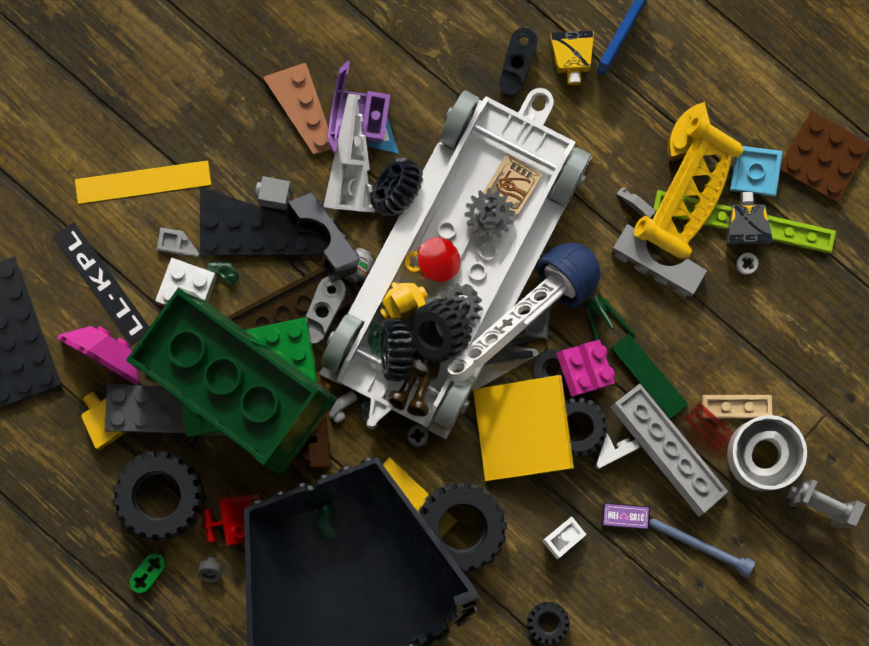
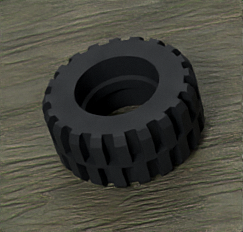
(126, 496)
(489, 511)

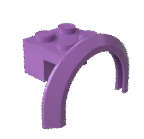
(371, 105)

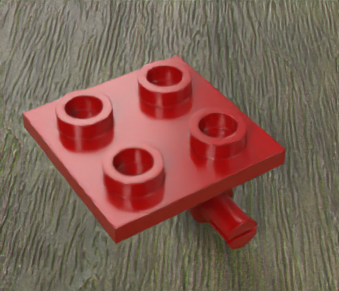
(233, 519)

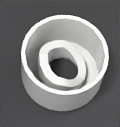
(790, 448)

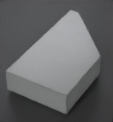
(636, 203)
(175, 242)

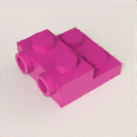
(586, 368)

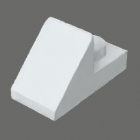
(609, 454)
(564, 537)

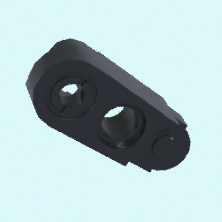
(511, 78)

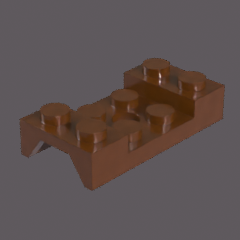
(319, 453)

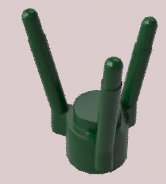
(598, 307)

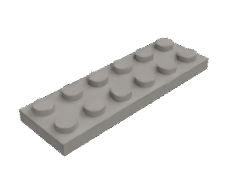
(669, 449)

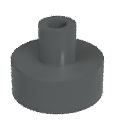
(210, 570)

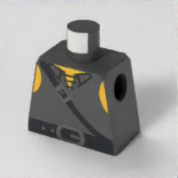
(748, 223)

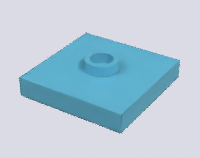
(757, 171)

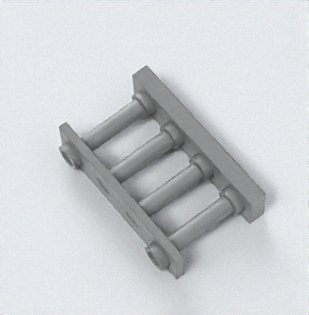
(841, 514)

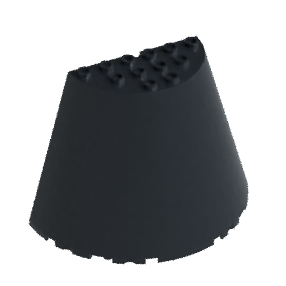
(369, 586)

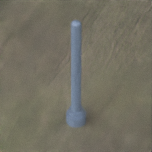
(742, 565)

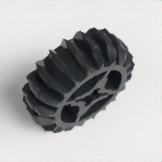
(396, 187)
(396, 349)

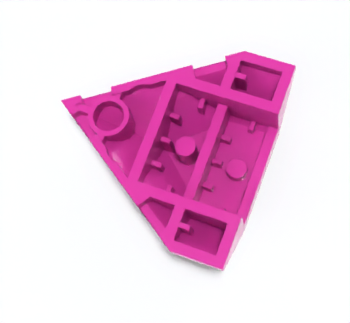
(103, 349)

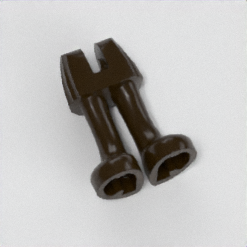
(427, 373)

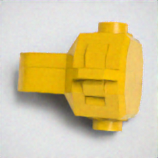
(403, 301)

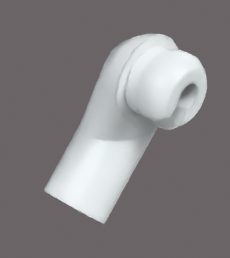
(341, 403)

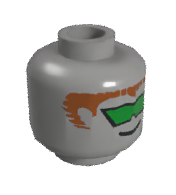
(364, 266)

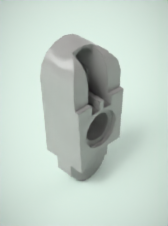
(319, 326)

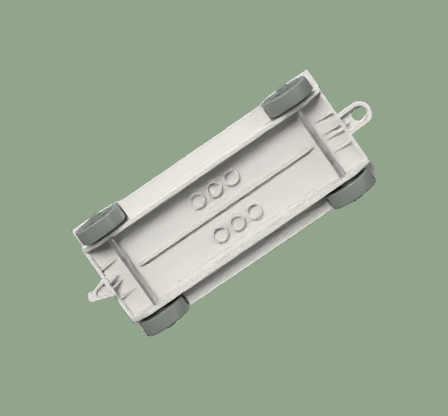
(462, 163)

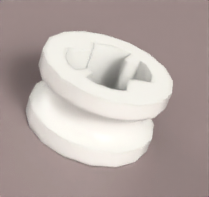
(754, 264)

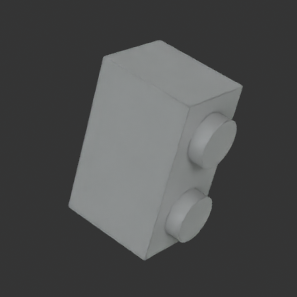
(274, 193)

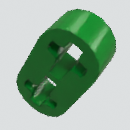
(143, 569)

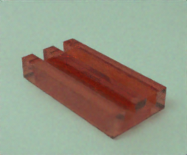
(694, 412)

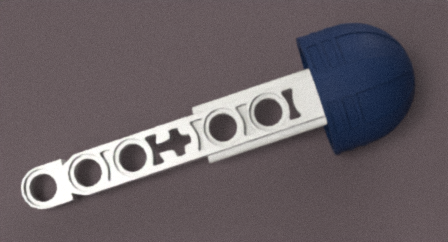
(567, 275)

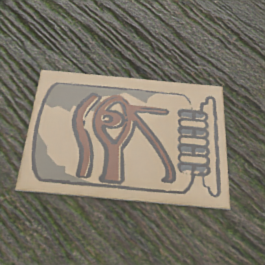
(515, 180)

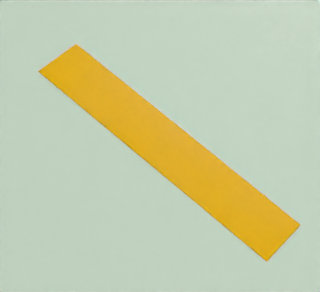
(142, 182)

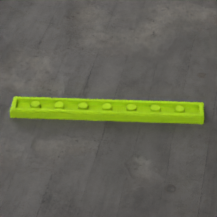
(782, 230)

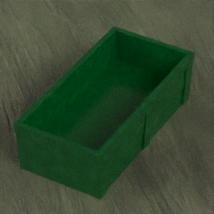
(231, 379)

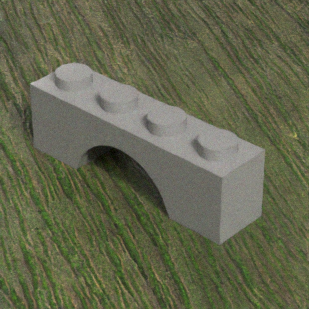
(683, 277)

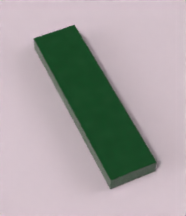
(649, 376)

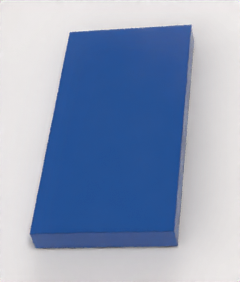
(620, 36)

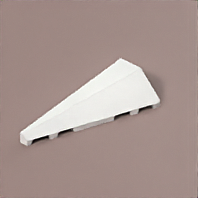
(348, 179)

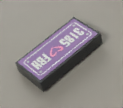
(625, 516)

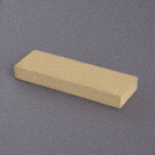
(738, 406)

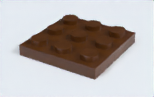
(824, 157)

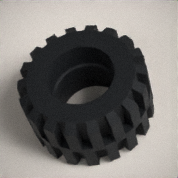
(452, 323)
(598, 426)

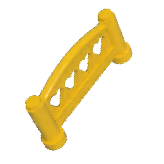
(661, 229)

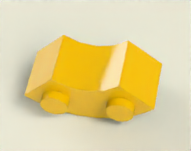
(679, 140)

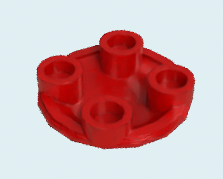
(438, 259)

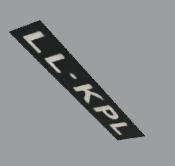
(102, 282)

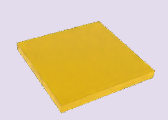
(523, 428)

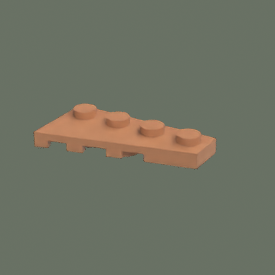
(300, 102)

